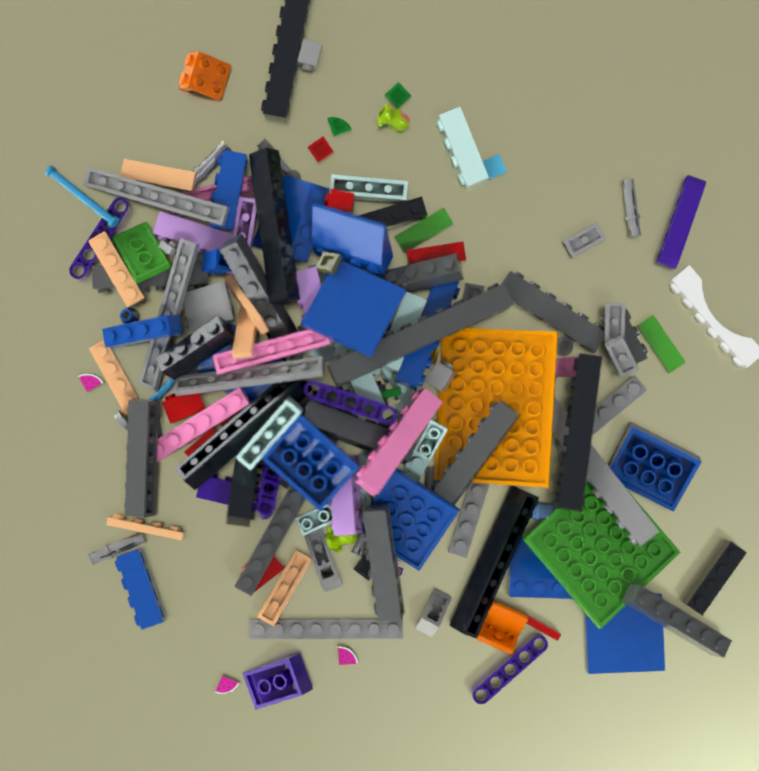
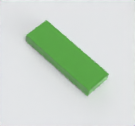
(424, 230)
(661, 344)

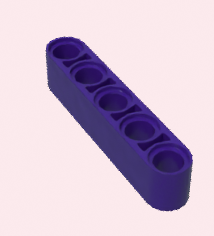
(681, 221)
(80, 259)
(360, 402)
(264, 498)
(505, 677)

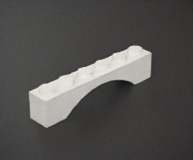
(689, 286)

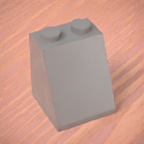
(206, 304)

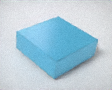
(494, 166)

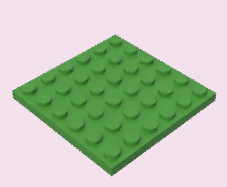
(596, 557)

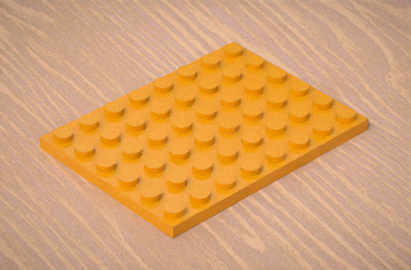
(505, 368)

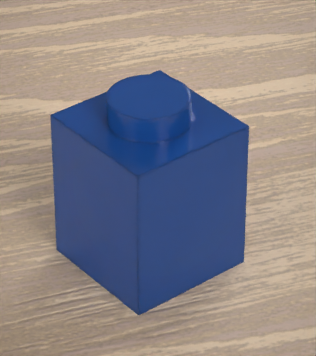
(215, 263)

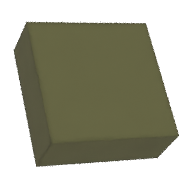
(328, 262)

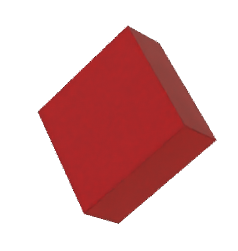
(320, 149)

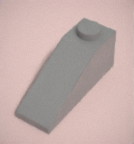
(323, 560)

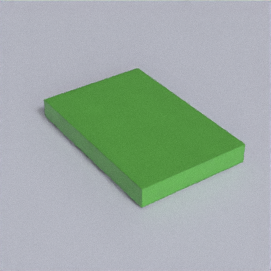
(141, 252)

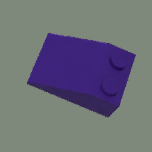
(278, 681)

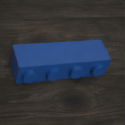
(229, 185)
(142, 331)
(140, 589)

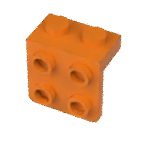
(204, 75)
(502, 627)

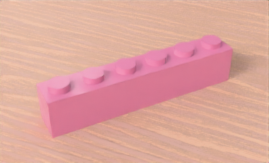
(398, 441)

